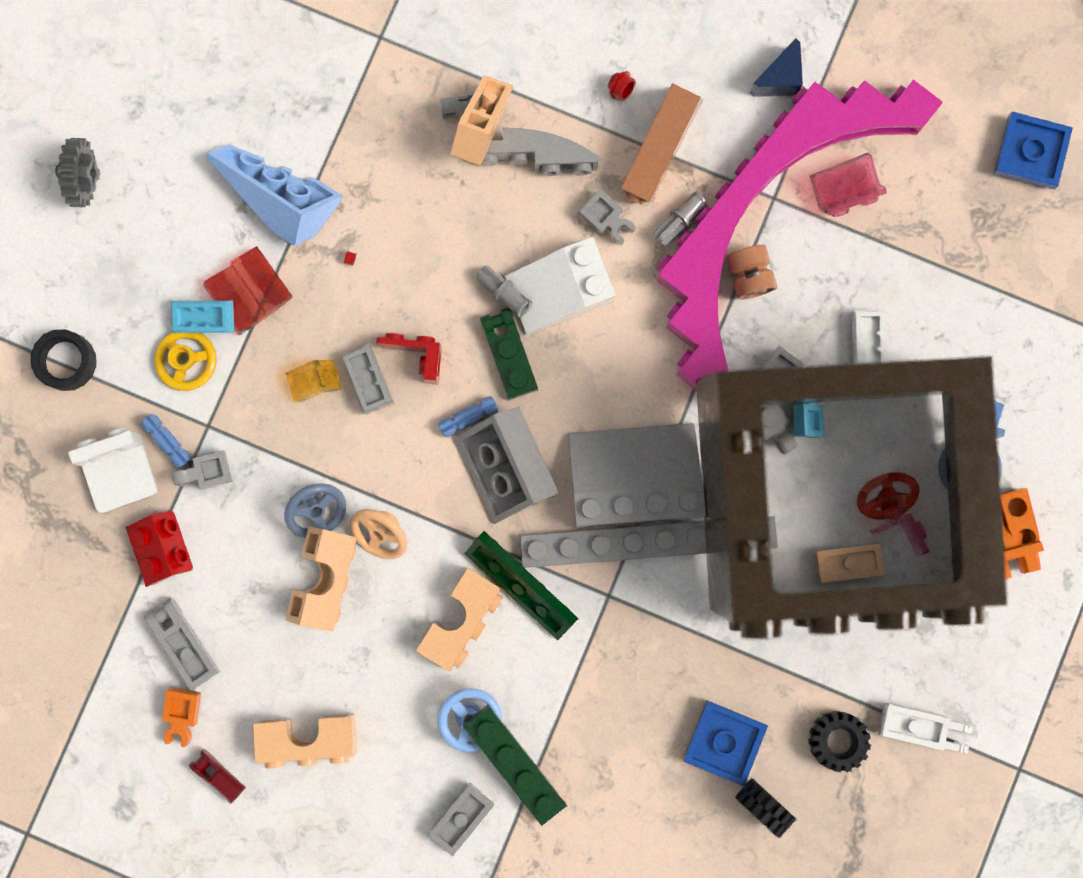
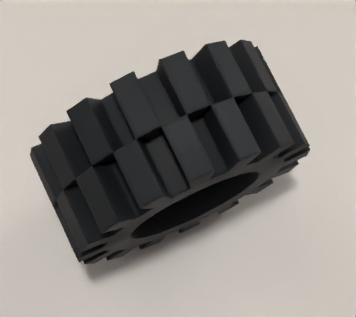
(858, 747)
(765, 808)

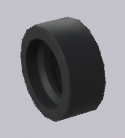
(46, 343)

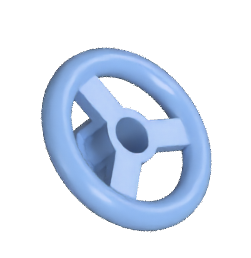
(462, 710)

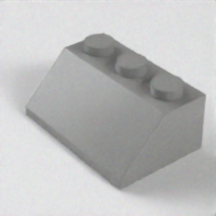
(506, 464)

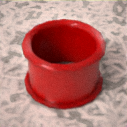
(350, 258)

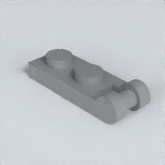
(182, 645)

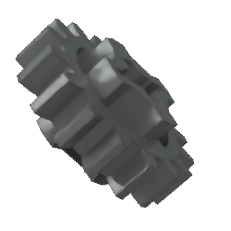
(77, 172)

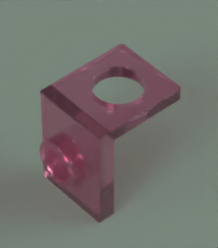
(913, 530)

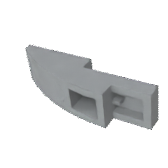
(548, 150)

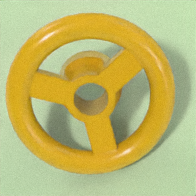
(174, 356)

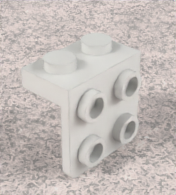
(115, 469)

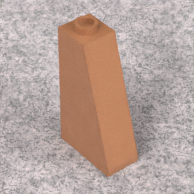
(661, 144)

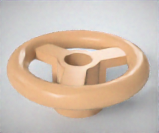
(381, 527)

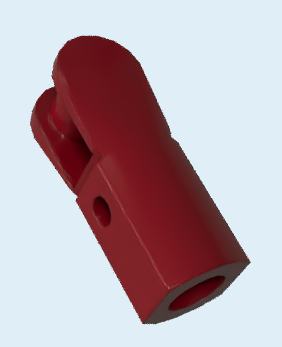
(222, 780)

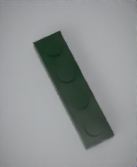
(521, 585)
(514, 764)

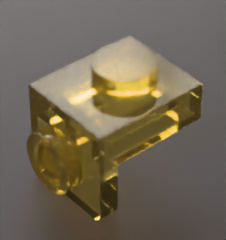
(313, 379)

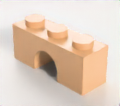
(321, 604)
(447, 646)
(276, 743)

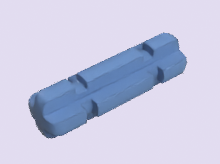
(467, 416)
(166, 441)

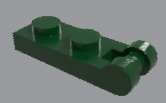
(509, 355)

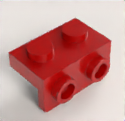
(159, 547)

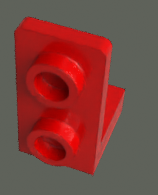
(429, 364)

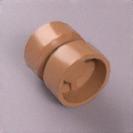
(750, 261)

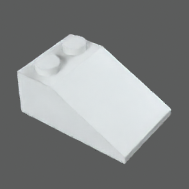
(563, 285)

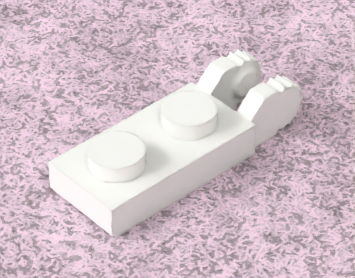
(921, 728)

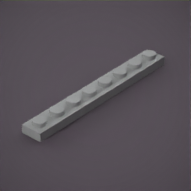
(620, 544)

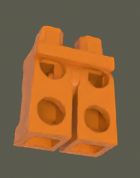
(1020, 531)

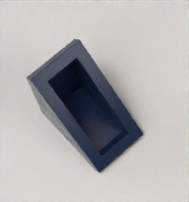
(783, 75)

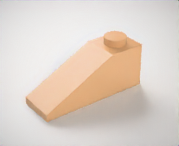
(481, 120)

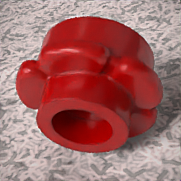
(621, 85)

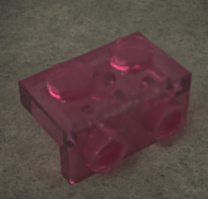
(847, 185)

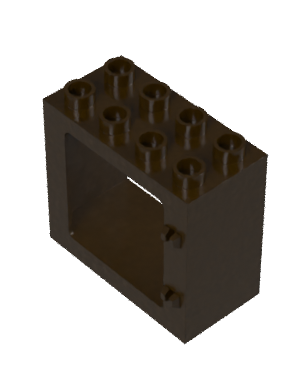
(738, 498)

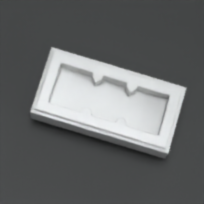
(869, 336)

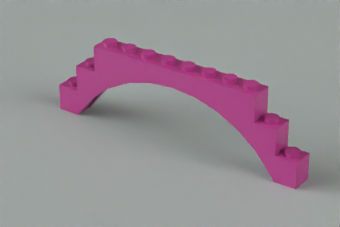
(811, 125)

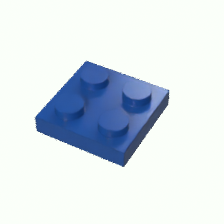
(1033, 150)
(725, 743)

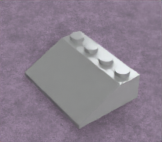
(636, 475)

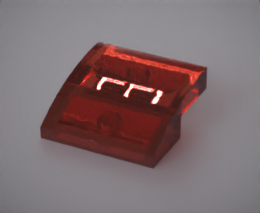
(251, 287)

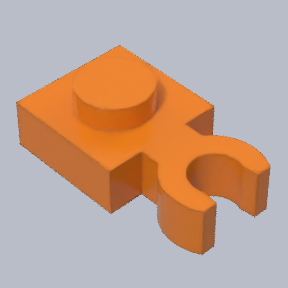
(180, 710)

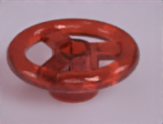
(889, 501)

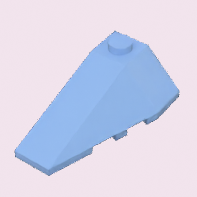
(283, 202)

